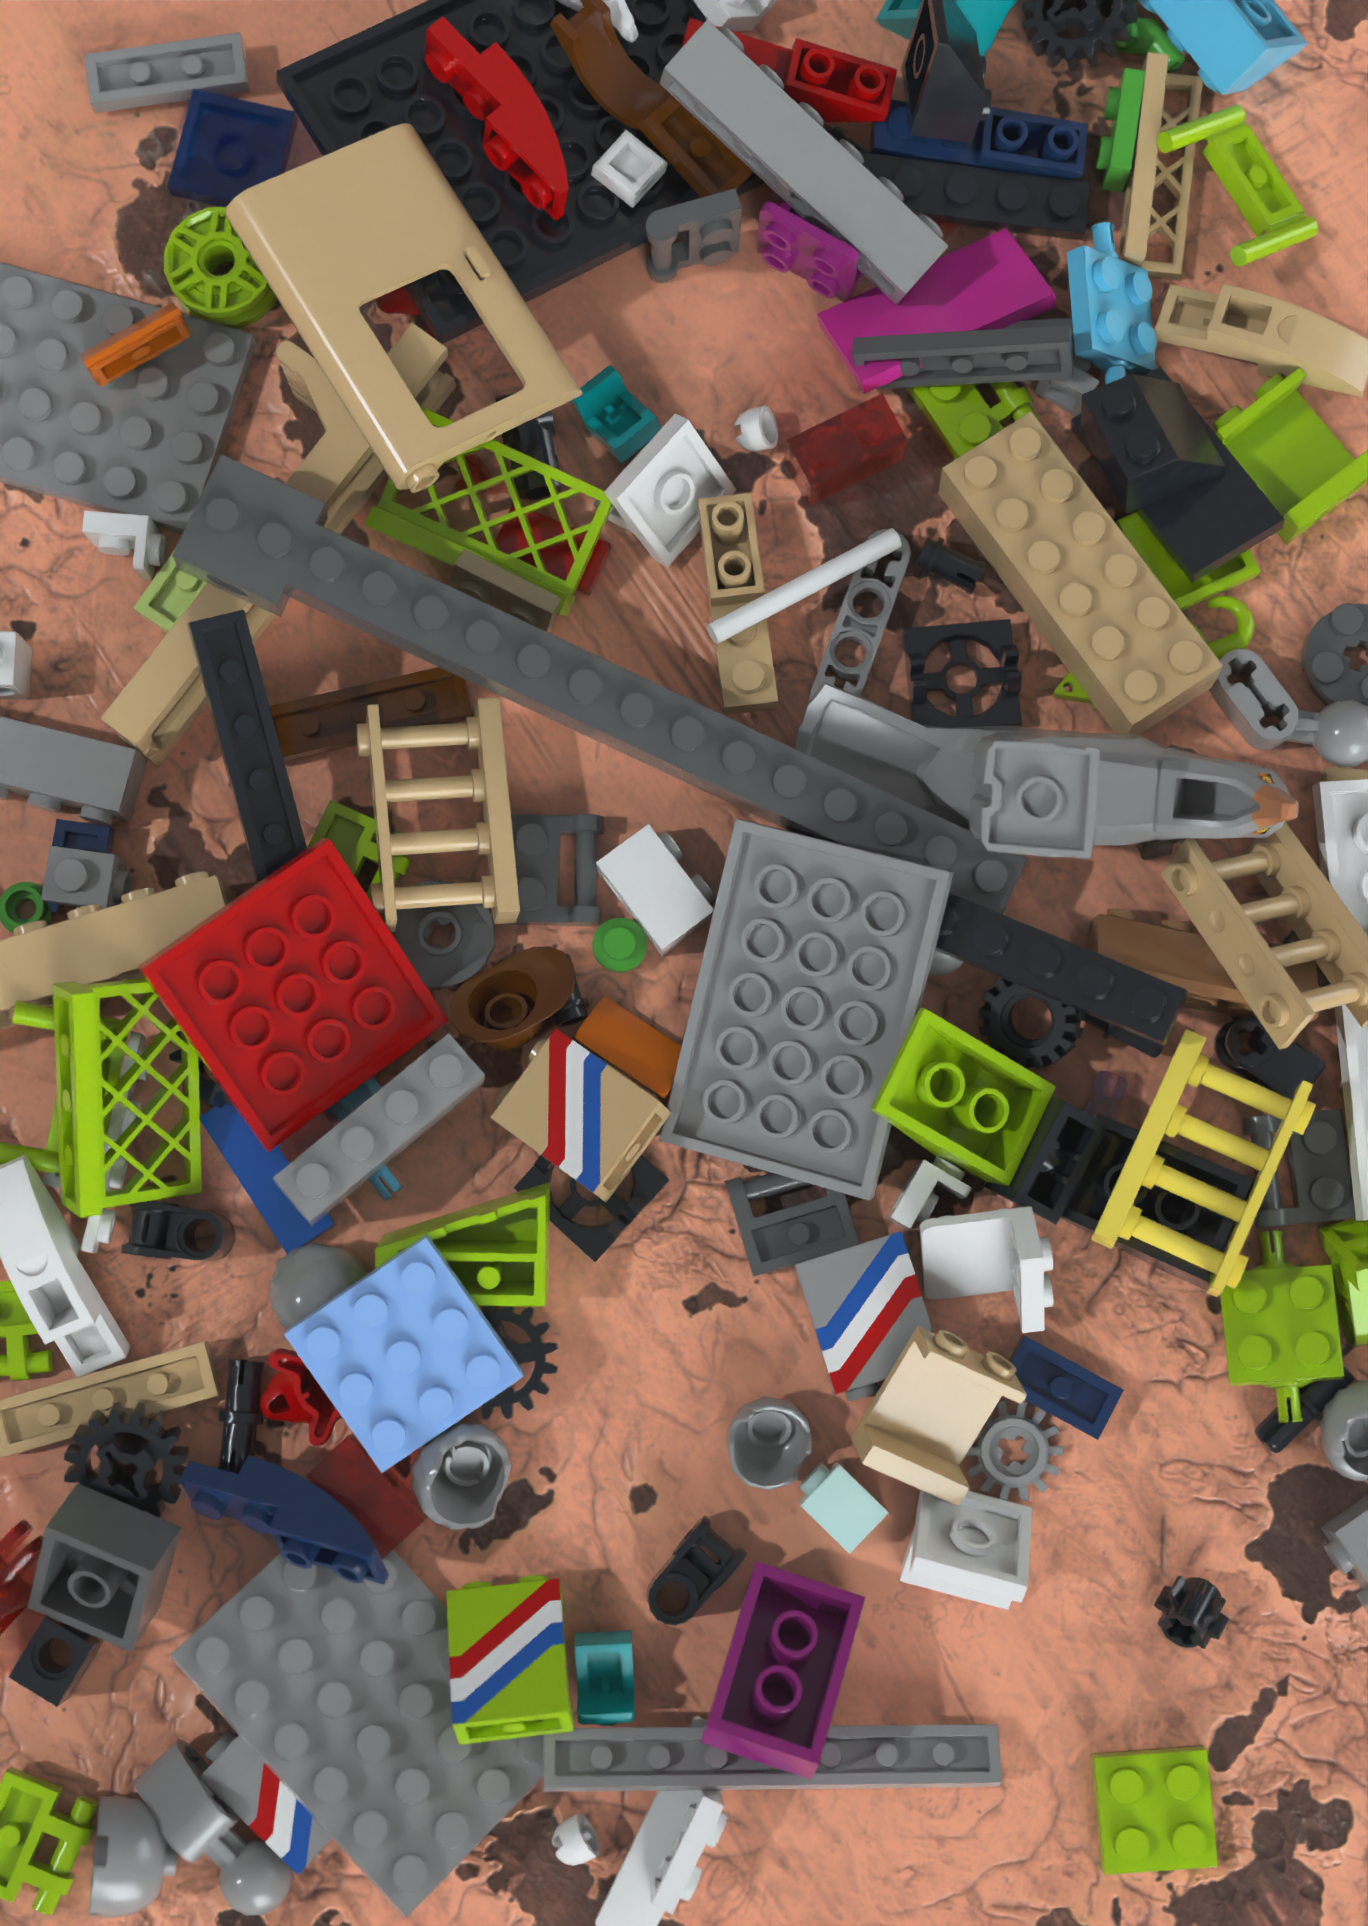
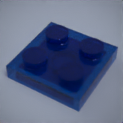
(229, 147)

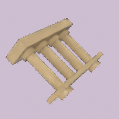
(484, 785)
(1307, 903)

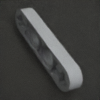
(863, 630)

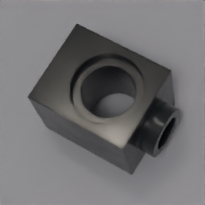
(41, 1674)

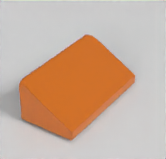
(136, 344)
(630, 1046)

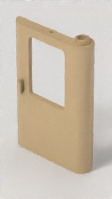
(362, 229)

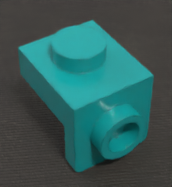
(615, 415)
(605, 1677)

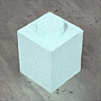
(840, 1505)

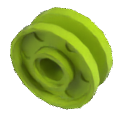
(189, 263)

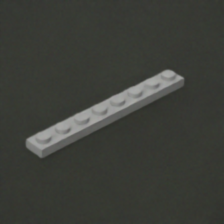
(850, 1759)

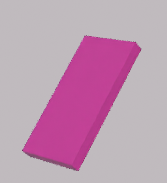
(966, 290)

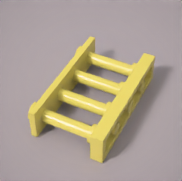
(1147, 1168)

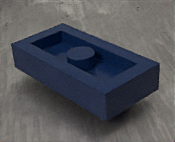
(1064, 1387)

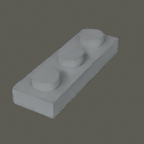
(166, 72)

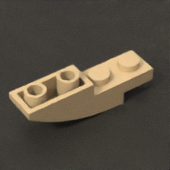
(1267, 333)
(733, 581)

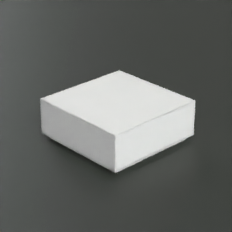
(629, 168)

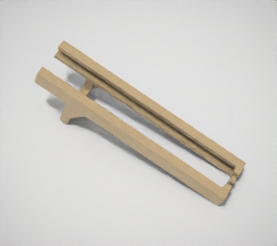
(340, 472)

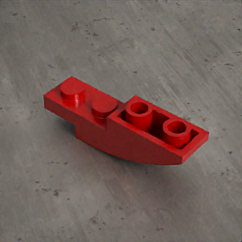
(826, 79)
(516, 123)

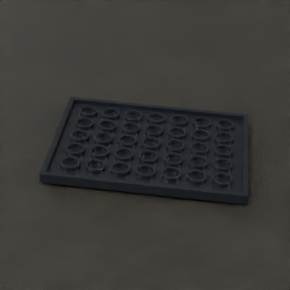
(384, 81)

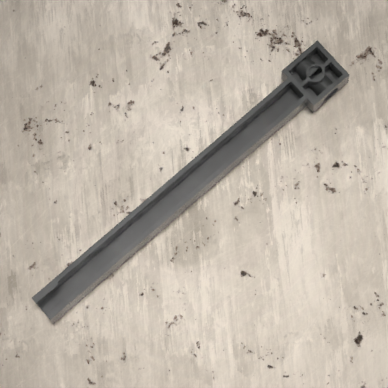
(273, 547)

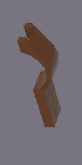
(644, 104)

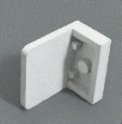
(987, 1256)

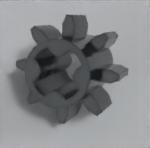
(1191, 1612)

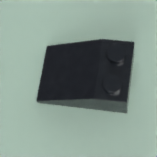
(1156, 1203)

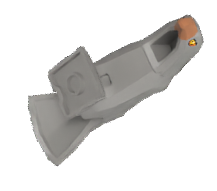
(1044, 786)

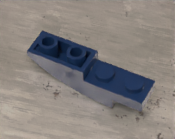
(1004, 142)
(298, 1514)

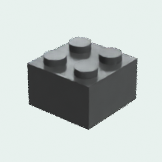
(103, 1567)

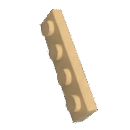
(58, 1409)

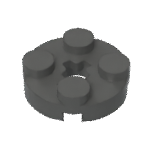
(1325, 658)
(470, 946)

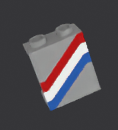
(863, 1310)
(263, 1802)

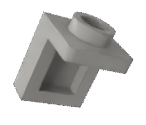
(85, 878)

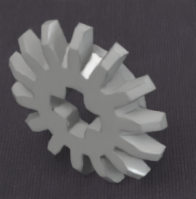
(1035, 1447)

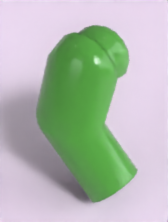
(1150, 37)

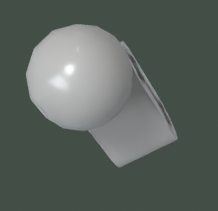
(1335, 732)
(200, 1822)

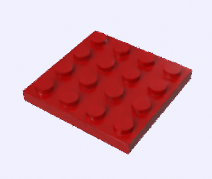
(294, 993)

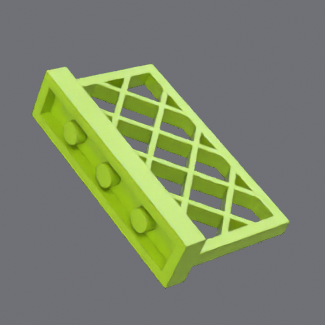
(447, 543)
(83, 1108)

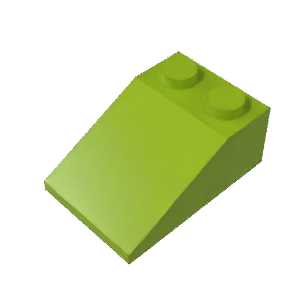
(962, 1099)

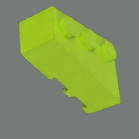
(492, 1247)

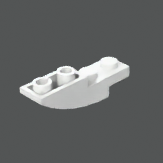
(47, 1275)

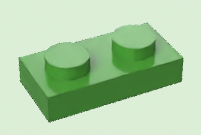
(1117, 150)

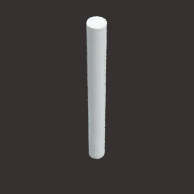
(804, 586)

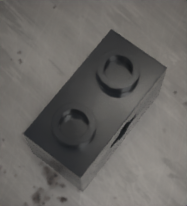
(1054, 1160)

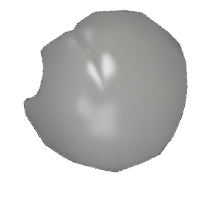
(768, 1442)

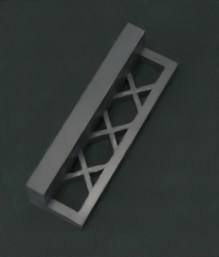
(1011, 354)

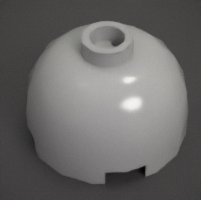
(128, 1858)

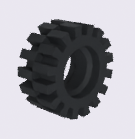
(1006, 1040)

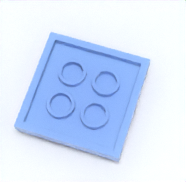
(404, 1353)

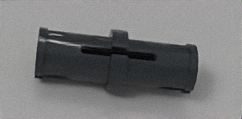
(240, 1413)

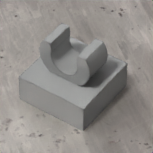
(1068, 392)

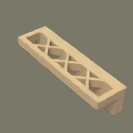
(1145, 164)

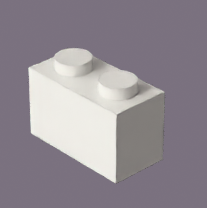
(657, 889)

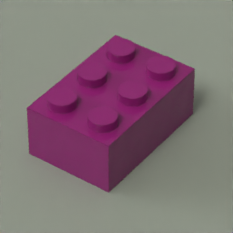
(783, 1670)

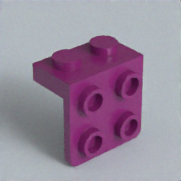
(796, 245)

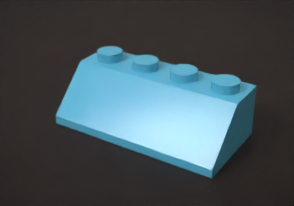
(1230, 38)

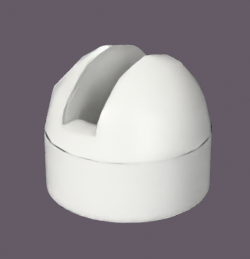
(757, 429)
(576, 1840)

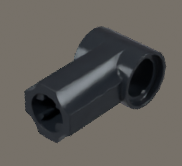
(536, 441)

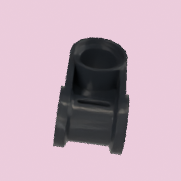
(1266, 1064)
(168, 1232)
(695, 1571)

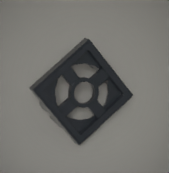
(995, 636)
(597, 1239)

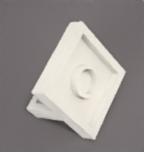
(662, 488)
(970, 1548)

